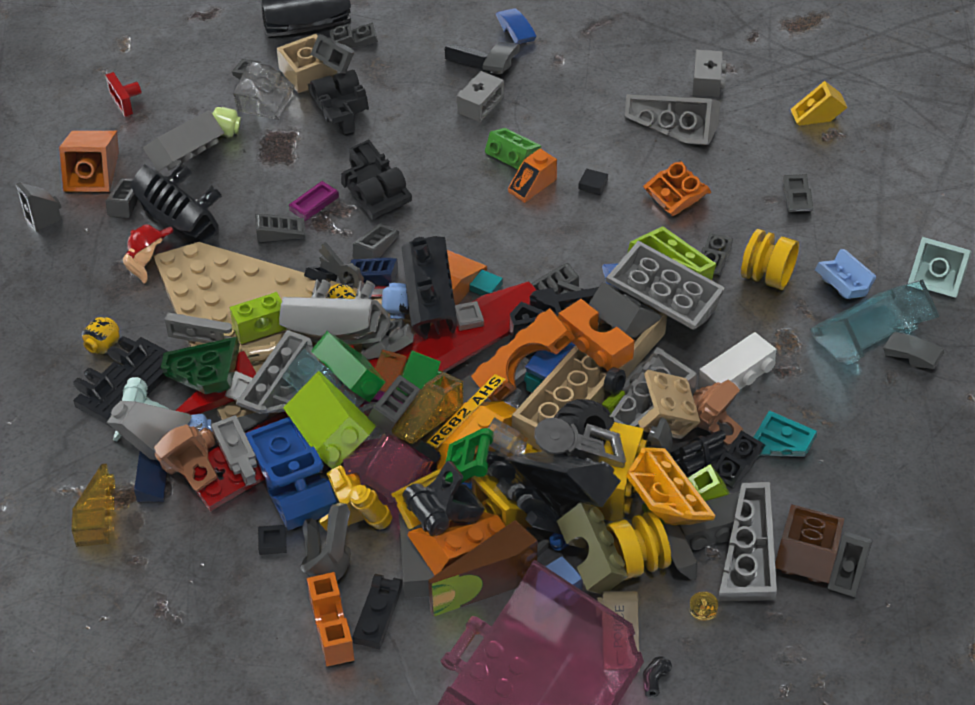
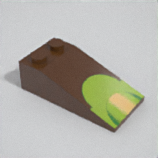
(484, 571)

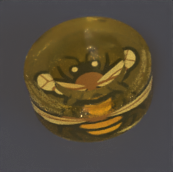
(703, 606)

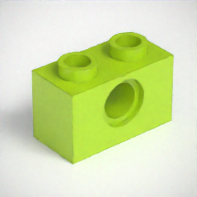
(257, 318)

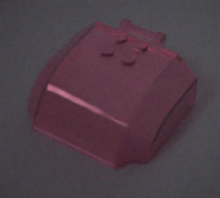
(545, 650)

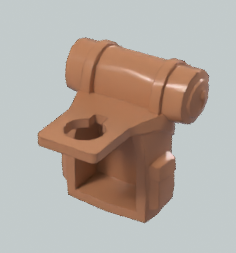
(711, 407)
(184, 450)

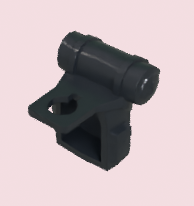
(443, 502)

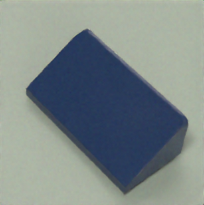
(150, 480)

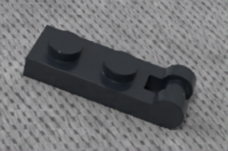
(377, 612)

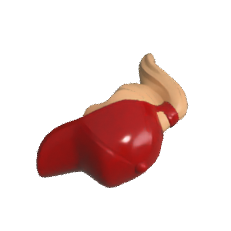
(141, 248)

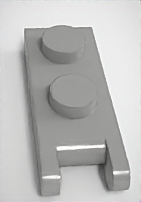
(196, 329)

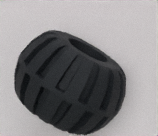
(584, 412)

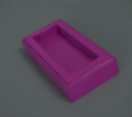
(313, 200)

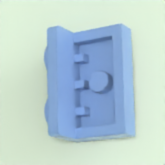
(846, 275)

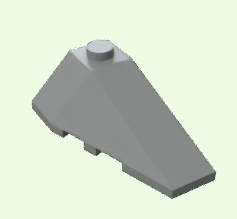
(679, 117)

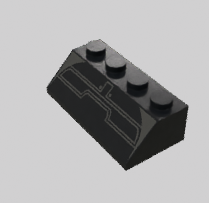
(568, 476)

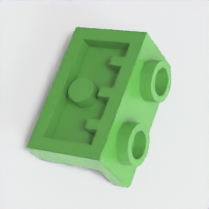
(510, 147)

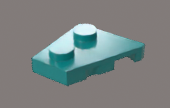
(784, 436)

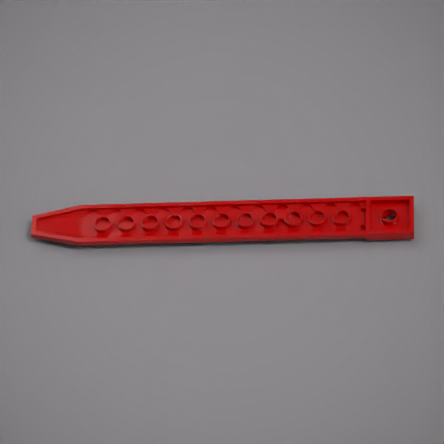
(446, 347)

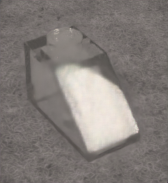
(507, 439)

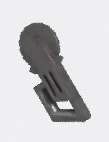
(559, 437)

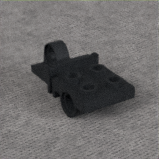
(340, 98)
(374, 181)

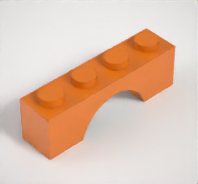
(544, 334)

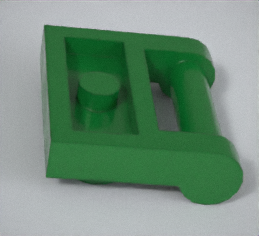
(462, 454)

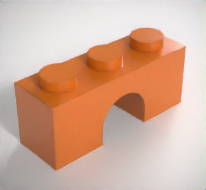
(605, 348)
(330, 620)

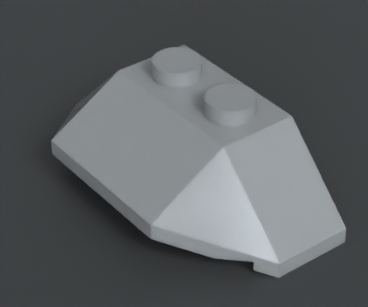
(268, 389)

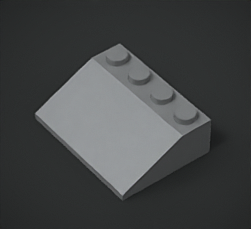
(666, 285)

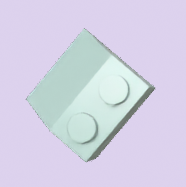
(940, 266)

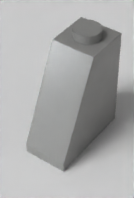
(145, 424)

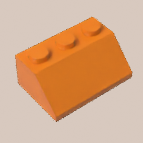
(455, 542)

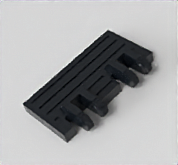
(142, 362)
(519, 489)

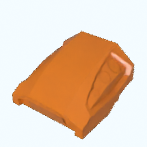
(676, 188)

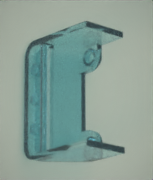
(874, 320)

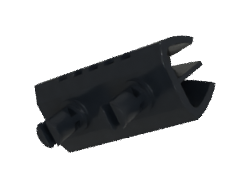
(300, 16)
(173, 206)
(429, 284)

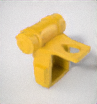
(360, 500)

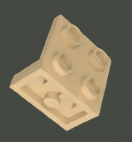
(671, 401)

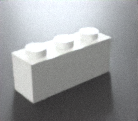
(740, 363)

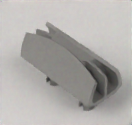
(347, 319)

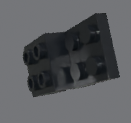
(541, 301)

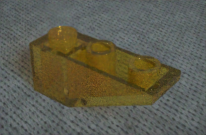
(431, 406)
(92, 511)

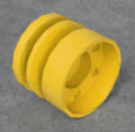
(770, 258)
(641, 544)

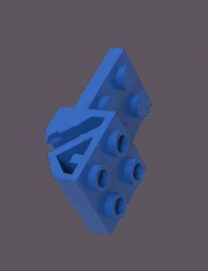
(291, 473)

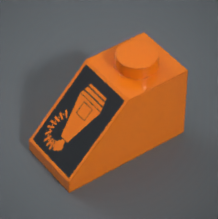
(534, 175)

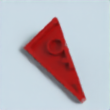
(201, 402)

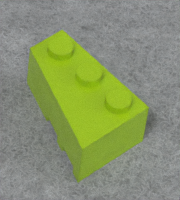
(678, 250)

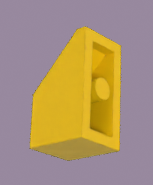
(819, 106)

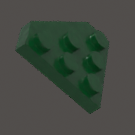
(203, 366)

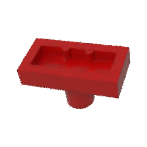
(122, 94)

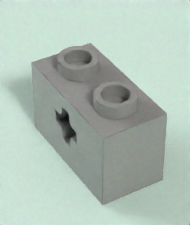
(708, 73)
(480, 96)

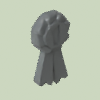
(346, 273)

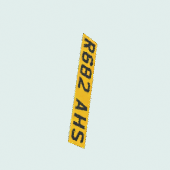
(465, 410)

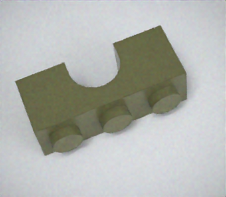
(603, 565)

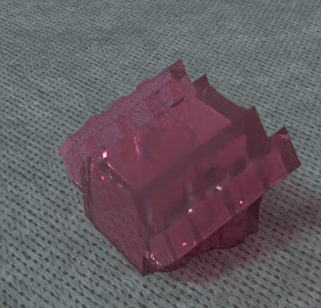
(387, 464)

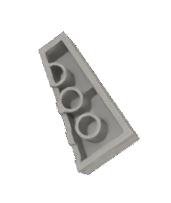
(751, 557)

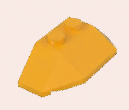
(478, 419)
(667, 489)

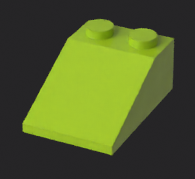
(328, 420)

